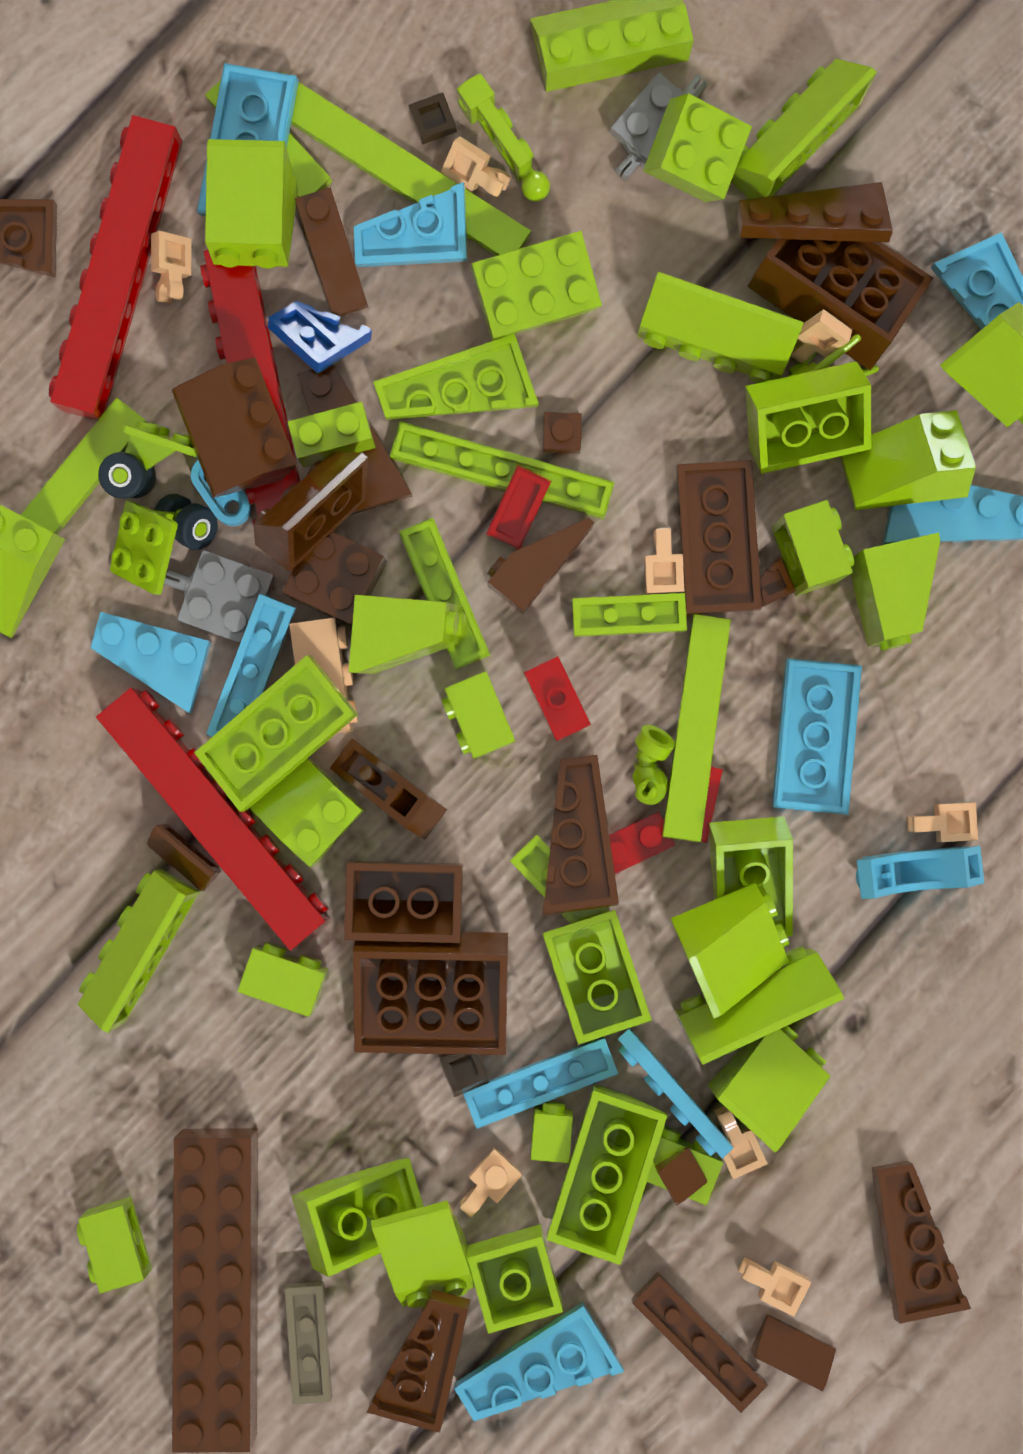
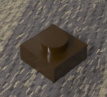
(432, 118)
(463, 1072)

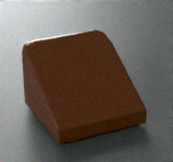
(681, 1175)

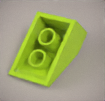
(912, 463)
(24, 562)
(308, 811)
(754, 853)
(596, 977)
(339, 1213)
(424, 1253)

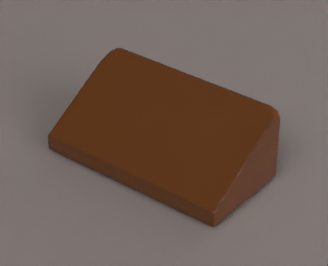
(183, 856)
(794, 1352)

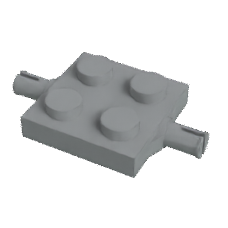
(642, 119)
(220, 595)

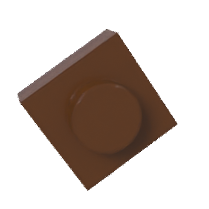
(562, 432)

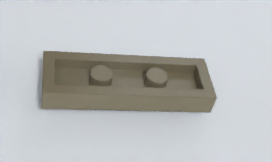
(308, 1342)

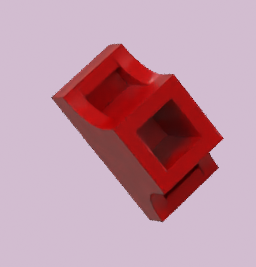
(556, 698)

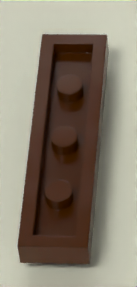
(699, 1342)

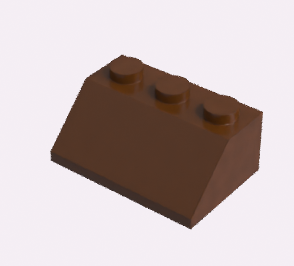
(234, 428)
(312, 508)
(403, 901)

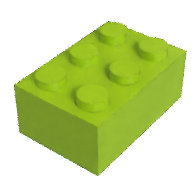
(536, 285)
(809, 417)

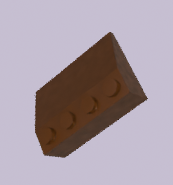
(852, 280)
(431, 995)

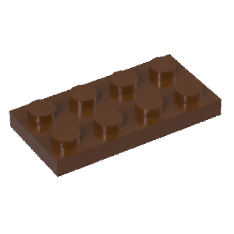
(718, 537)

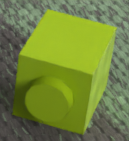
(551, 1132)

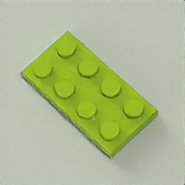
(276, 733)

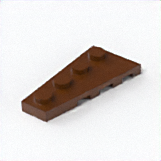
(917, 1265)

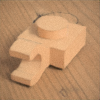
(469, 165)
(173, 260)
(821, 335)
(663, 570)
(950, 822)
(746, 1152)
(492, 1178)
(779, 1286)

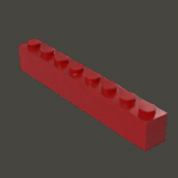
(116, 268)
(245, 335)
(213, 818)

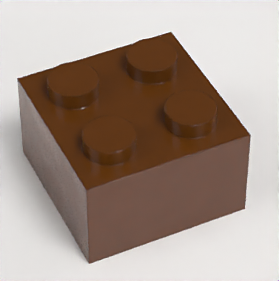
(334, 575)

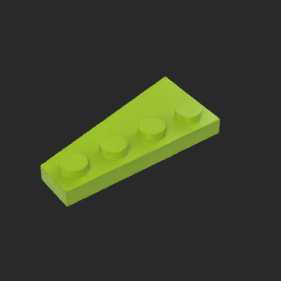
(466, 382)

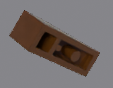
(331, 252)
(532, 567)
(388, 789)

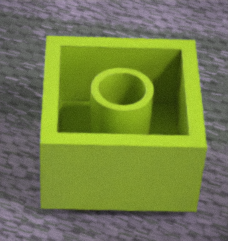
(697, 148)
(813, 547)
(514, 1278)

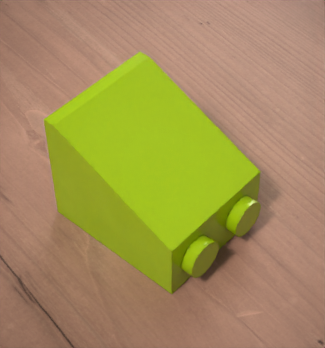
(249, 203)
(992, 366)
(894, 589)
(400, 630)
(732, 945)
(771, 1085)

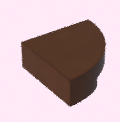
(775, 583)

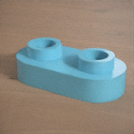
(219, 504)

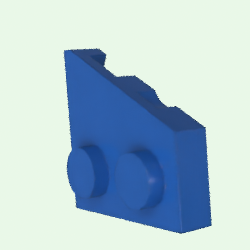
(316, 335)

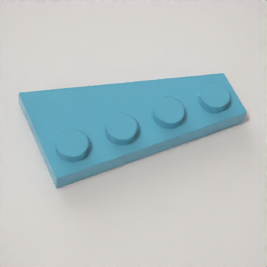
(983, 279)

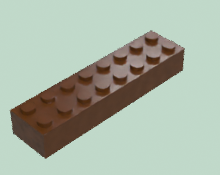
(215, 1290)

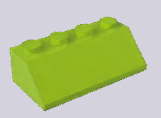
(610, 40)
(802, 127)
(718, 329)
(137, 949)
(782, 999)
(606, 1174)

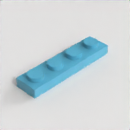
(253, 659)
(540, 1082)
(684, 1106)

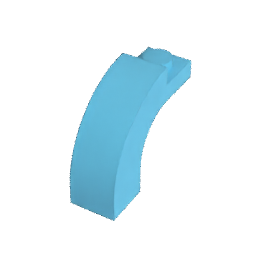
(919, 870)

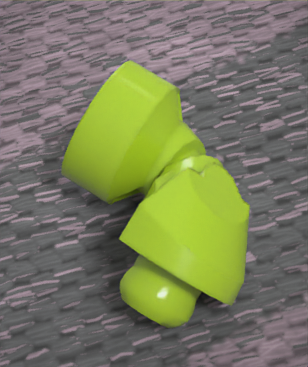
(650, 780)

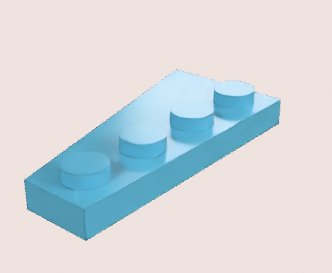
(980, 516)
(550, 1359)

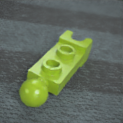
(479, 105)

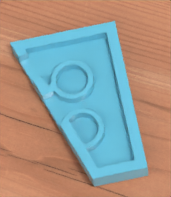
(417, 234)
(156, 656)

